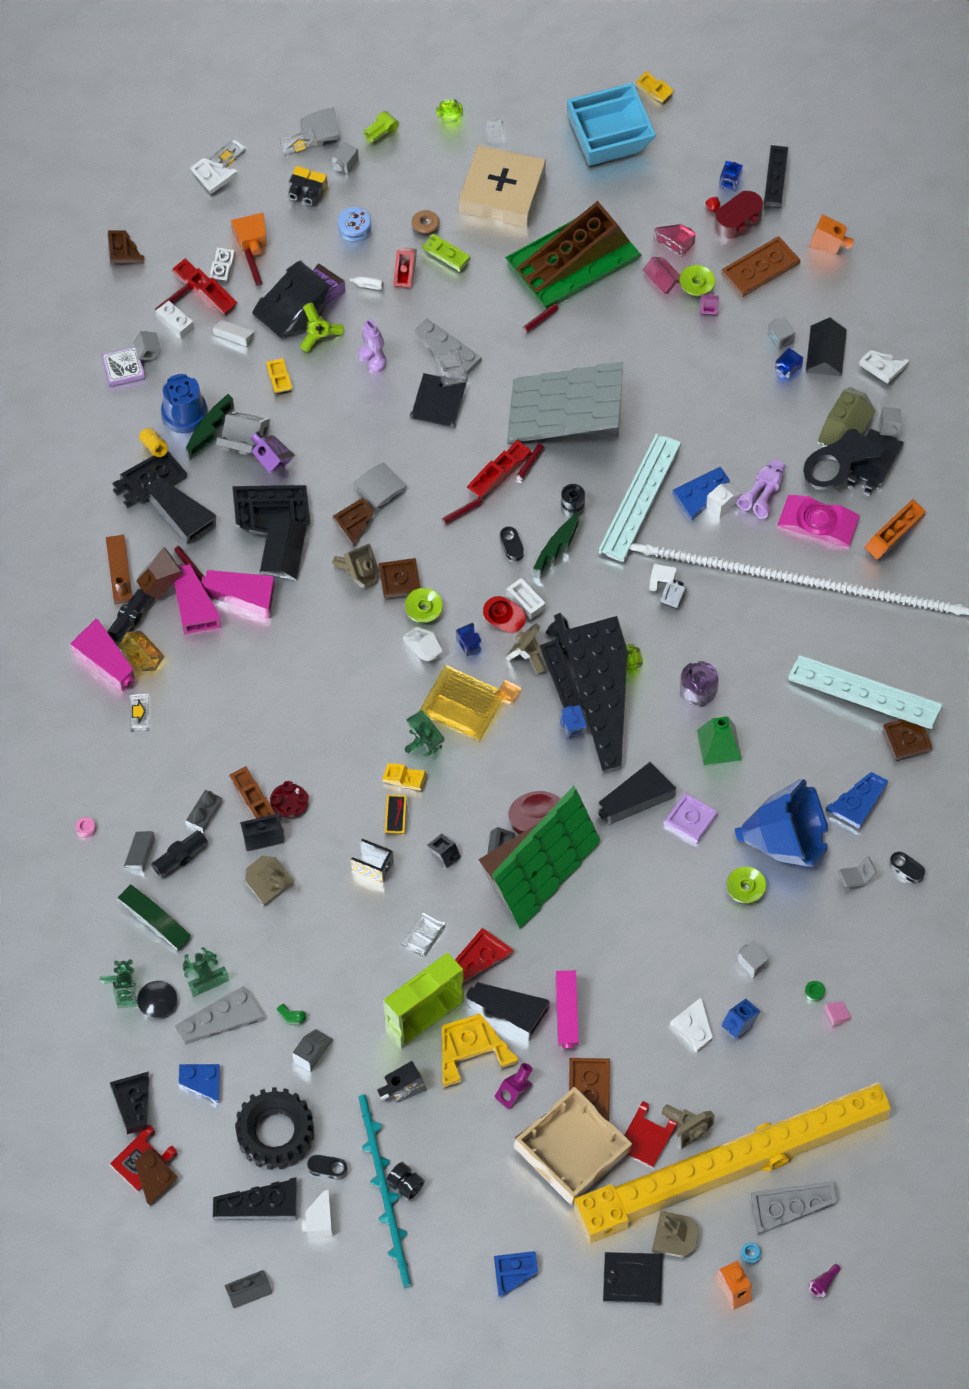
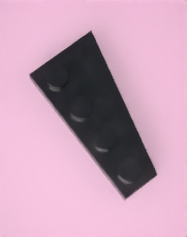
(264, 1202)

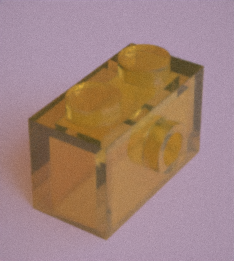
(141, 651)

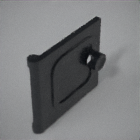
(436, 402)
(637, 1278)

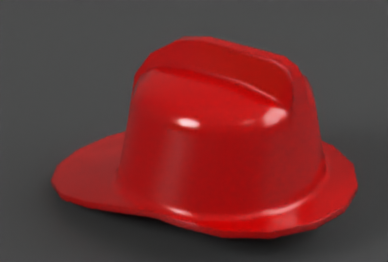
(504, 614)

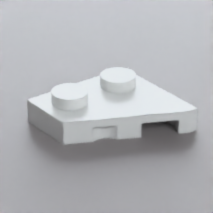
(212, 174)
(883, 365)
(693, 1026)

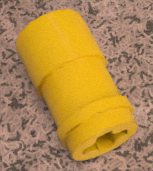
(153, 442)

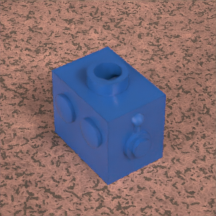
(572, 721)
(740, 1018)

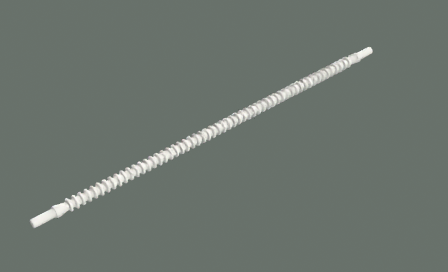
(650, 550)

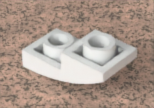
(222, 264)

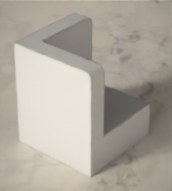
(662, 574)

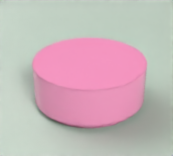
(85, 827)

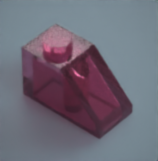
(675, 238)

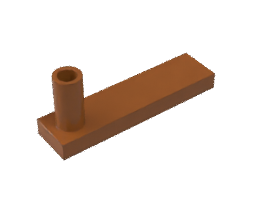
(119, 569)

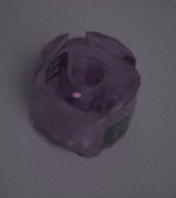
(699, 683)

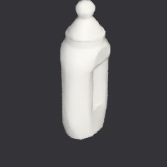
(370, 283)

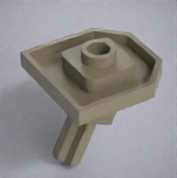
(360, 564)
(528, 648)
(267, 878)
(689, 1125)
(675, 1235)

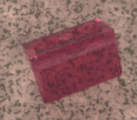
(662, 273)

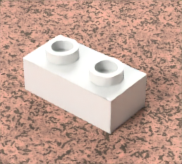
(174, 319)
(526, 598)

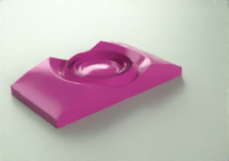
(818, 520)

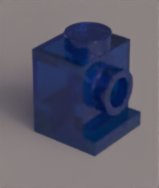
(730, 176)
(788, 363)
(468, 640)

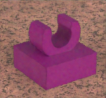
(709, 304)

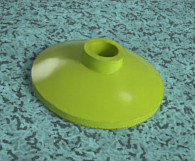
(700, 275)
(420, 598)
(746, 877)

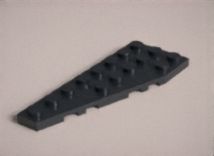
(600, 670)

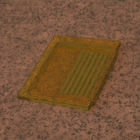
(462, 703)

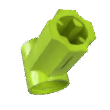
(384, 124)

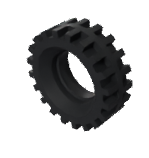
(274, 1103)

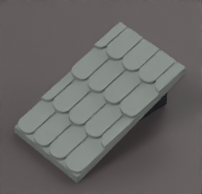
(566, 403)

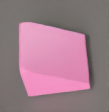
(837, 1013)

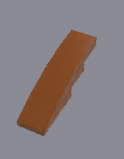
(251, 794)

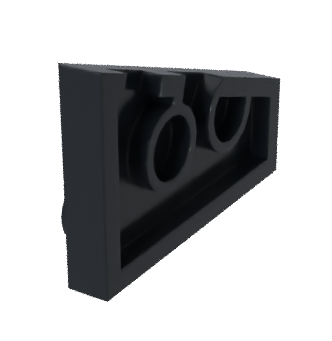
(132, 1101)

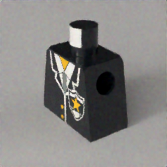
(403, 1083)

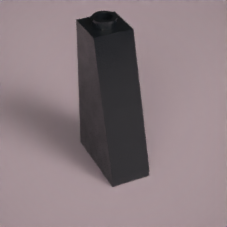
(179, 510)
(638, 793)
(511, 1009)

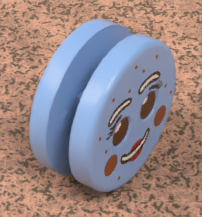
(354, 224)

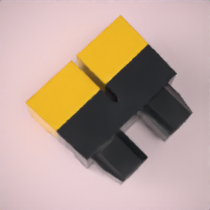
(307, 184)

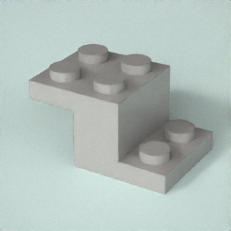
(238, 431)

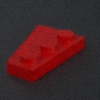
(481, 954)

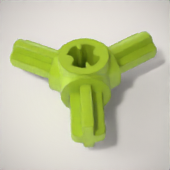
(325, 328)

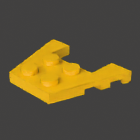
(469, 1039)

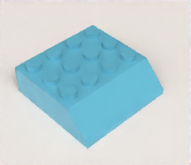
(610, 123)

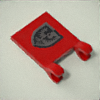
(125, 1164)

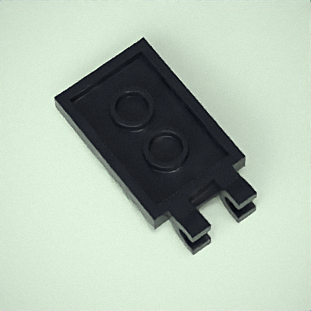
(875, 470)
(137, 477)

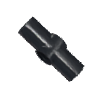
(129, 615)
(179, 853)

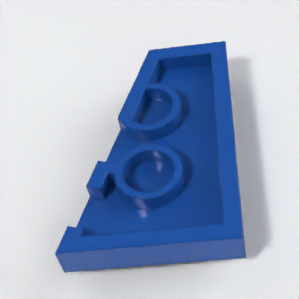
(693, 494)
(858, 802)

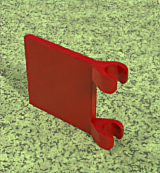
(647, 1137)

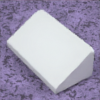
(233, 332)

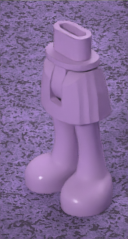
(373, 348)
(770, 480)

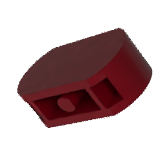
(738, 214)

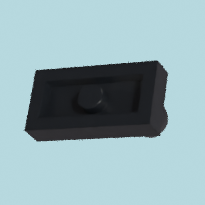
(556, 629)

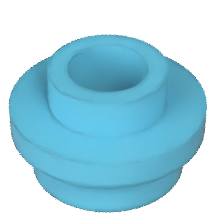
(751, 1247)

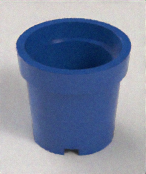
(189, 410)

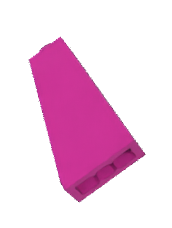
(241, 590)
(194, 604)
(101, 654)
(566, 1008)

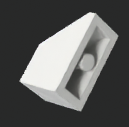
(723, 498)
(423, 644)
(318, 1218)

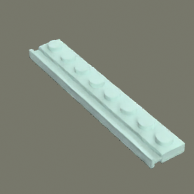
(639, 497)
(865, 692)

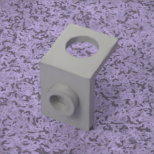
(856, 876)

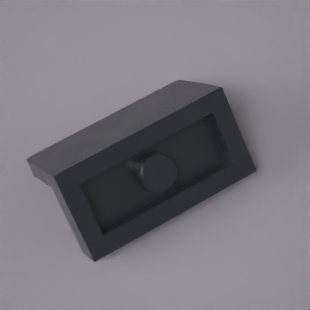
(262, 832)

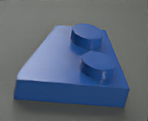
(201, 1079)
(514, 1270)

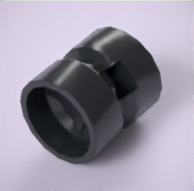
(572, 500)
(404, 1180)

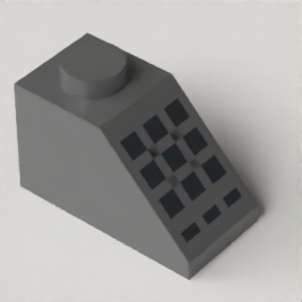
(311, 1049)

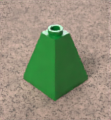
(719, 741)

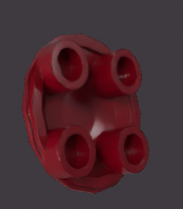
(289, 800)

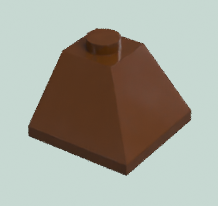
(159, 574)

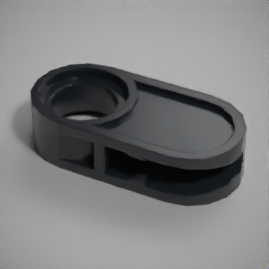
(513, 548)
(910, 870)
(322, 1167)

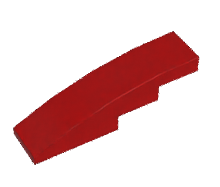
(204, 287)
(499, 469)

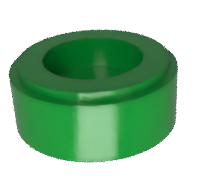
(814, 991)

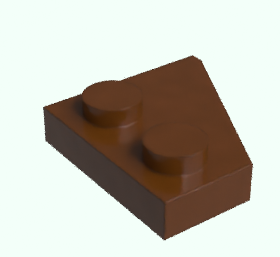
(122, 248)
(354, 520)
(153, 1175)

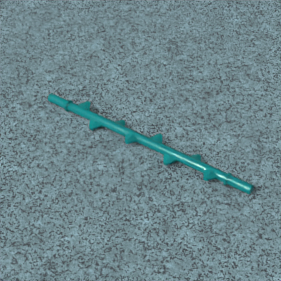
(387, 1196)

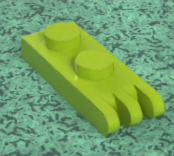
(446, 252)

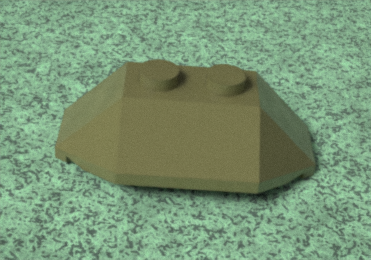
(850, 411)

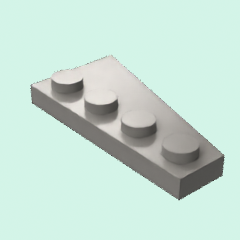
(443, 343)
(227, 1013)
(786, 1204)

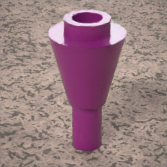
(821, 1284)

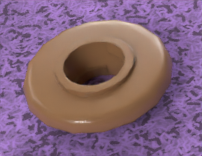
(425, 215)

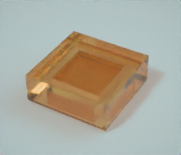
(512, 692)

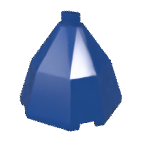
(788, 826)

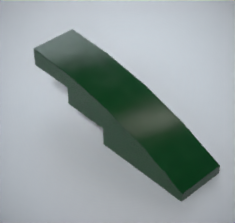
(206, 430)
(558, 543)
(153, 916)

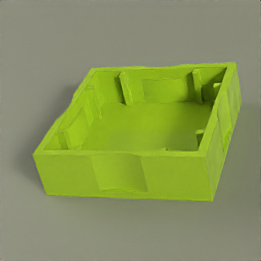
(424, 1000)

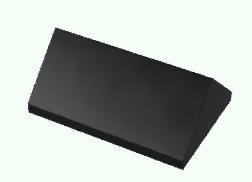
(826, 348)
(283, 548)

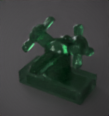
(425, 734)
(206, 978)
(122, 984)

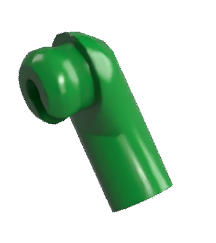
(291, 1017)

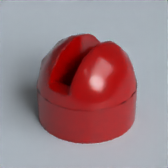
(712, 204)

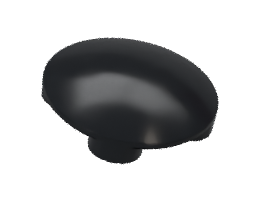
(157, 999)

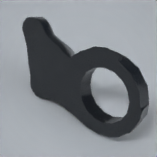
(849, 449)

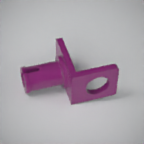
(515, 1085)

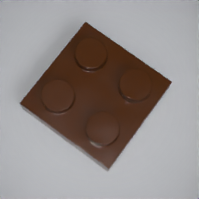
(399, 577)
(906, 738)

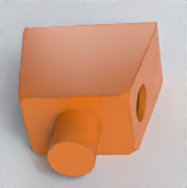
(250, 232)
(830, 236)
(733, 1282)

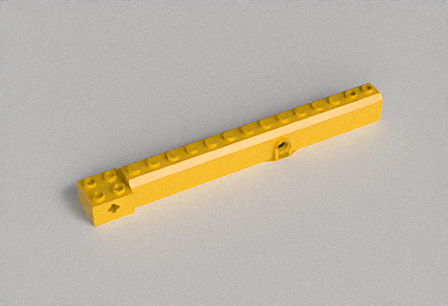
(765, 1149)

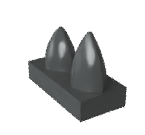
(204, 810)

